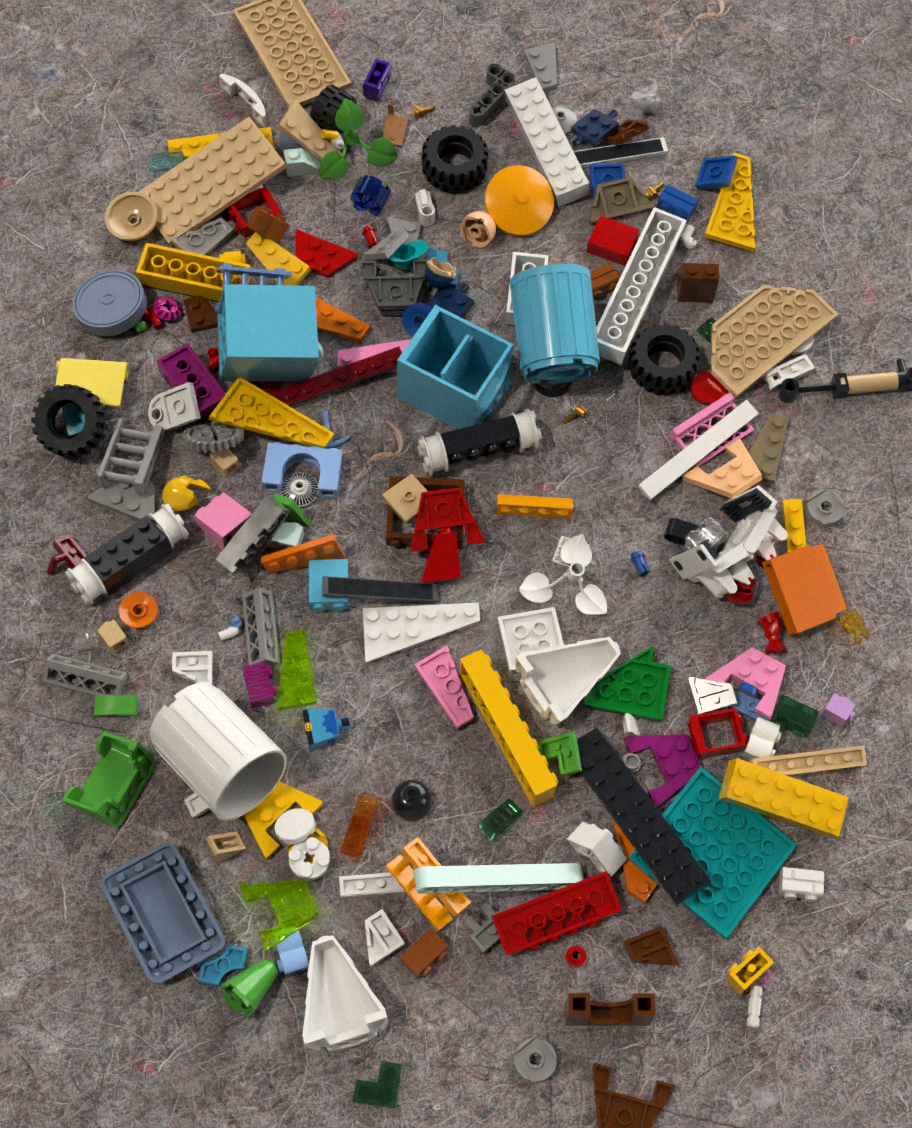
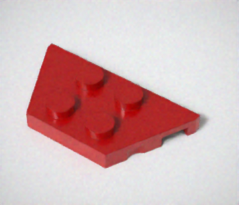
(322, 255)

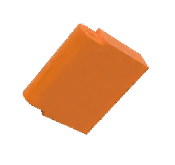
(804, 587)

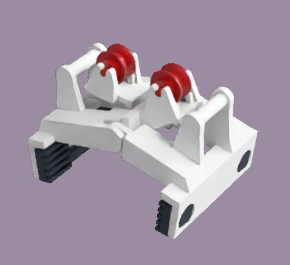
(751, 540)

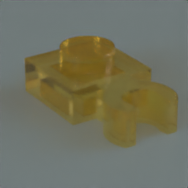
(853, 623)

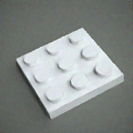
(528, 633)

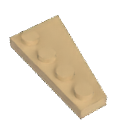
(304, 131)

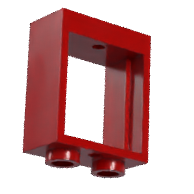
(250, 199)
(694, 723)

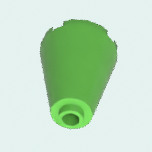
(250, 986)

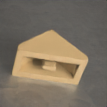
(225, 845)

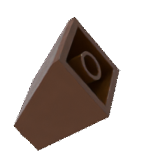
(697, 282)

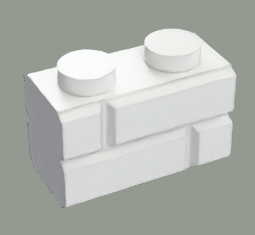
(801, 884)

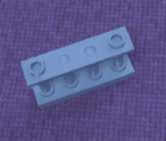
(228, 269)

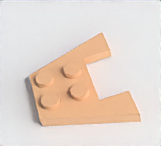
(730, 478)

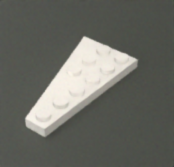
(406, 627)

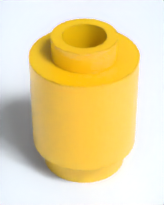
(234, 256)

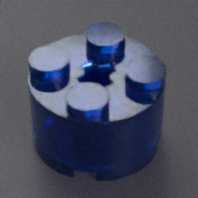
(370, 195)

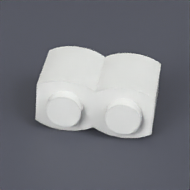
(762, 739)

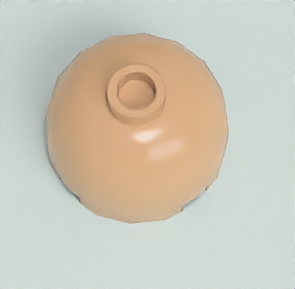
(478, 228)

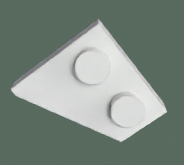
(193, 666)
(381, 937)

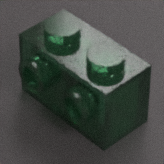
(794, 716)

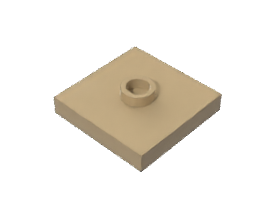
(405, 498)

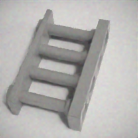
(144, 466)

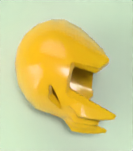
(179, 493)

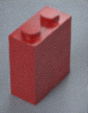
(612, 240)

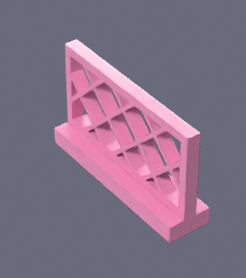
(699, 420)

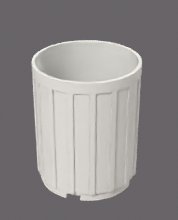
(217, 750)

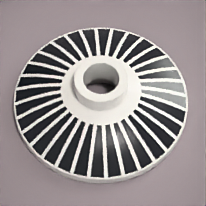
(304, 495)

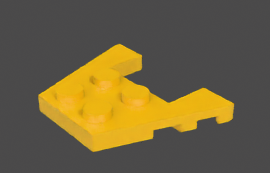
(271, 808)

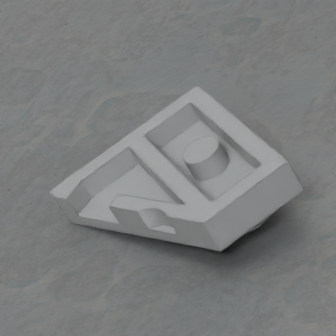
(387, 246)

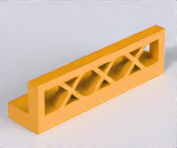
(534, 506)

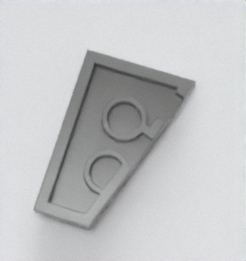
(204, 239)

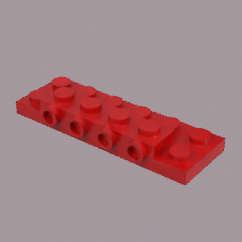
(556, 914)

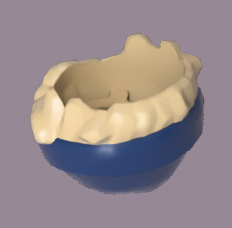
(439, 273)

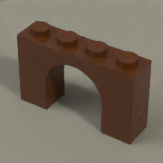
(633, 1012)

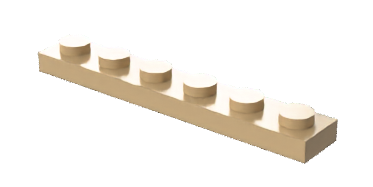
(814, 761)

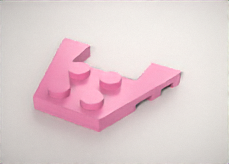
(759, 671)

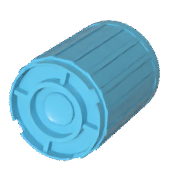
(555, 323)

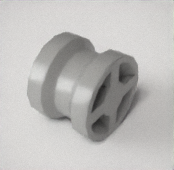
(651, 105)

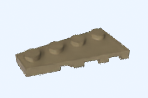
(768, 447)

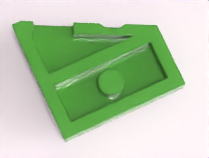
(296, 513)

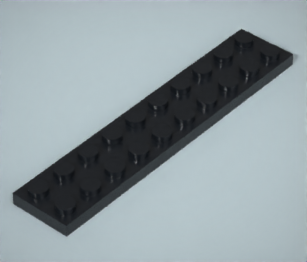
(639, 819)

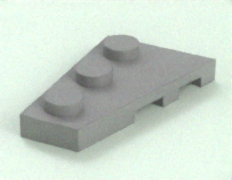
(543, 65)

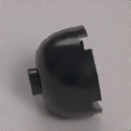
(411, 800)

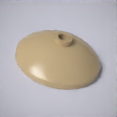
(130, 208)

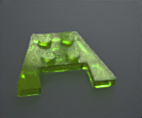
(290, 904)

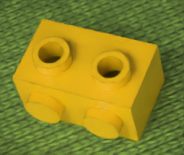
(751, 969)

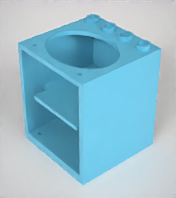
(267, 333)
(454, 370)

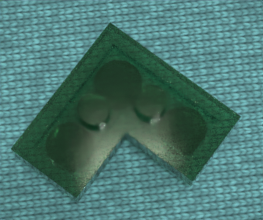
(381, 1093)

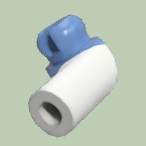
(233, 628)

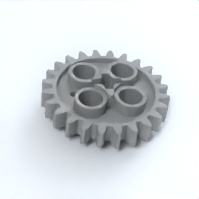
(201, 436)

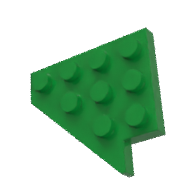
(633, 688)

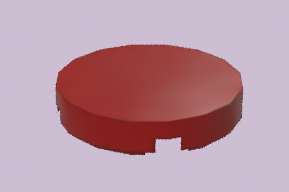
(707, 388)

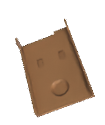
(395, 127)

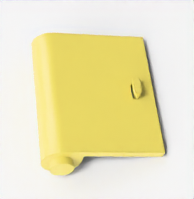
(100, 377)

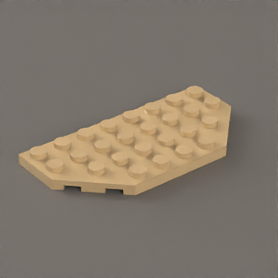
(764, 333)

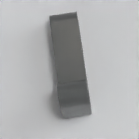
(499, 80)

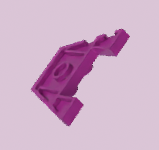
(674, 759)

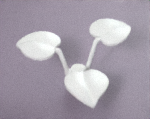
(578, 554)

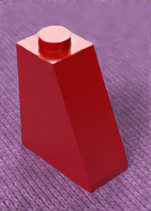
(442, 558)

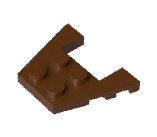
(624, 1111)

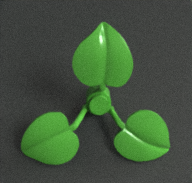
(347, 119)

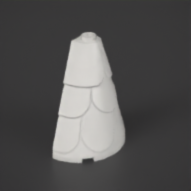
(564, 674)
(338, 1000)

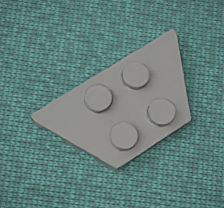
(123, 499)

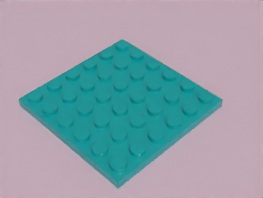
(731, 846)

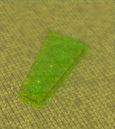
(296, 679)

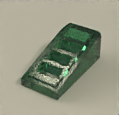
(491, 828)

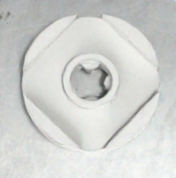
(320, 861)

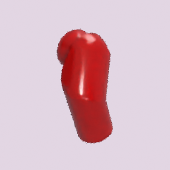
(149, 315)
(213, 359)

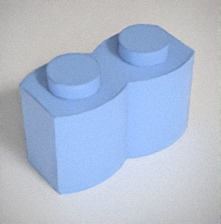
(292, 955)

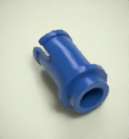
(639, 562)

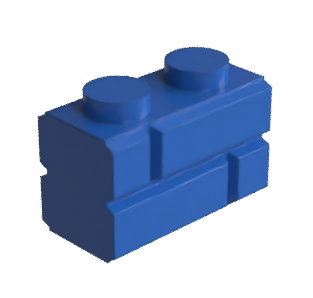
(677, 203)

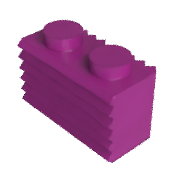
(258, 684)

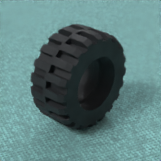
(458, 141)
(666, 339)
(46, 414)

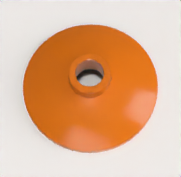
(138, 602)

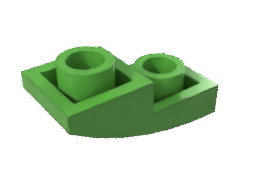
(115, 705)

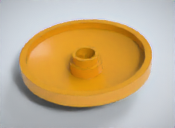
(519, 200)

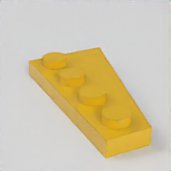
(275, 257)

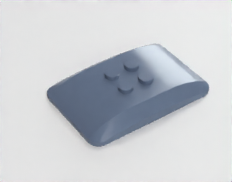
(162, 913)

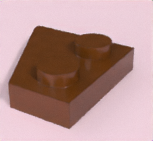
(627, 130)
(200, 314)
(651, 948)

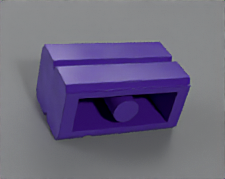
(377, 80)

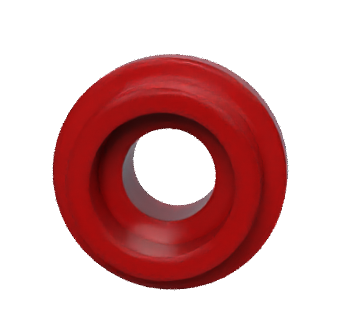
(575, 962)

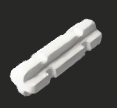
(754, 1006)

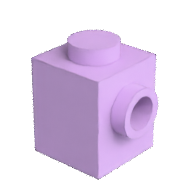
(839, 710)

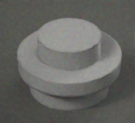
(632, 762)

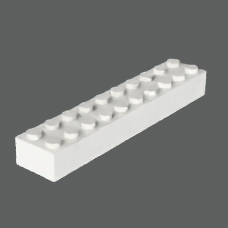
(638, 284)

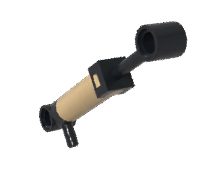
(843, 384)

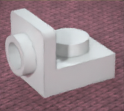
(196, 805)

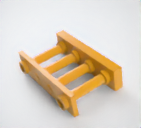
(420, 856)

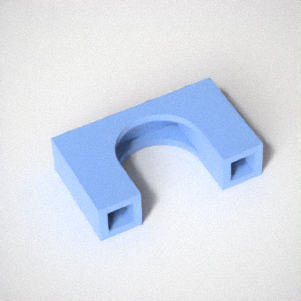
(282, 456)

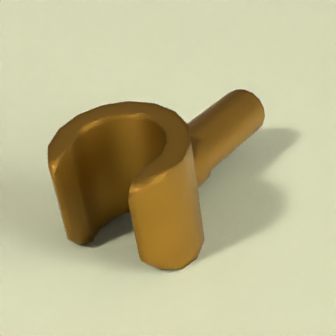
(418, 112)
(651, 191)
(580, 410)

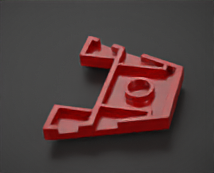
(443, 510)

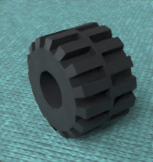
(327, 105)

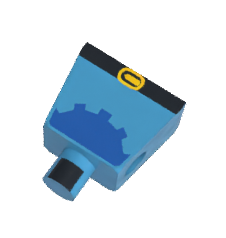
(323, 727)

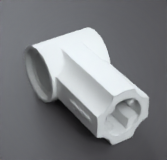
(425, 208)

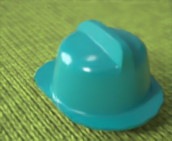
(405, 254)

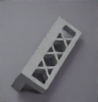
(263, 625)
(83, 669)

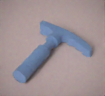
(325, 421)

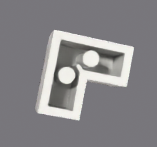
(598, 847)

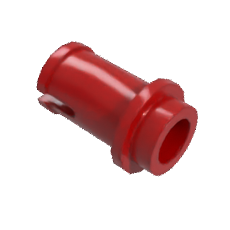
(369, 233)

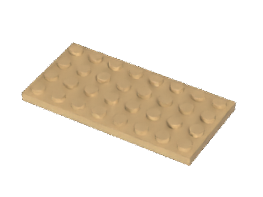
(291, 49)
(213, 179)

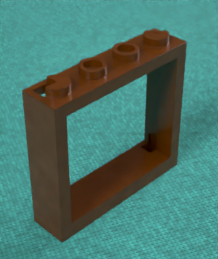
(430, 484)

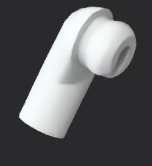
(687, 239)

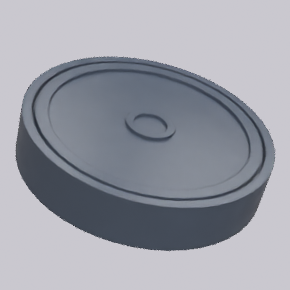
(109, 302)

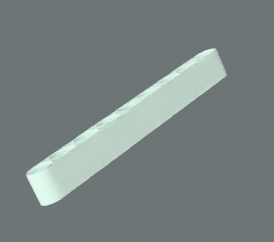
(496, 878)

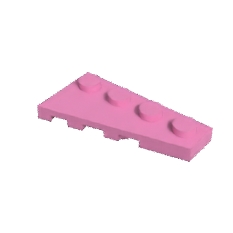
(352, 355)
(443, 681)

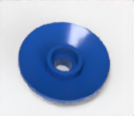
(410, 317)

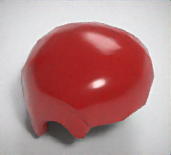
(740, 597)

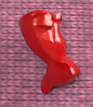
(773, 628)

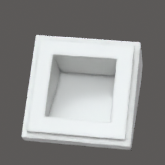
(630, 725)

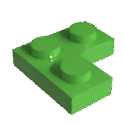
(565, 749)

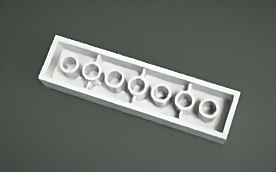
(547, 142)

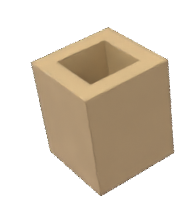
(224, 462)
(112, 636)

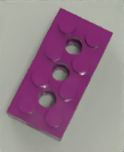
(184, 367)

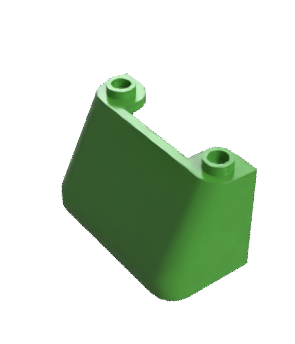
(114, 780)

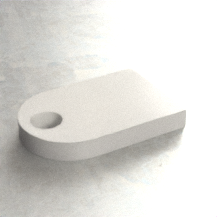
(176, 407)

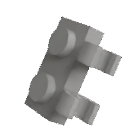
(486, 935)

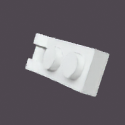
(792, 369)

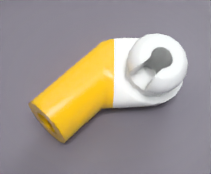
(334, 137)

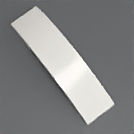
(233, 86)

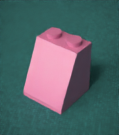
(221, 519)

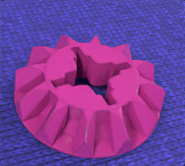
(162, 311)

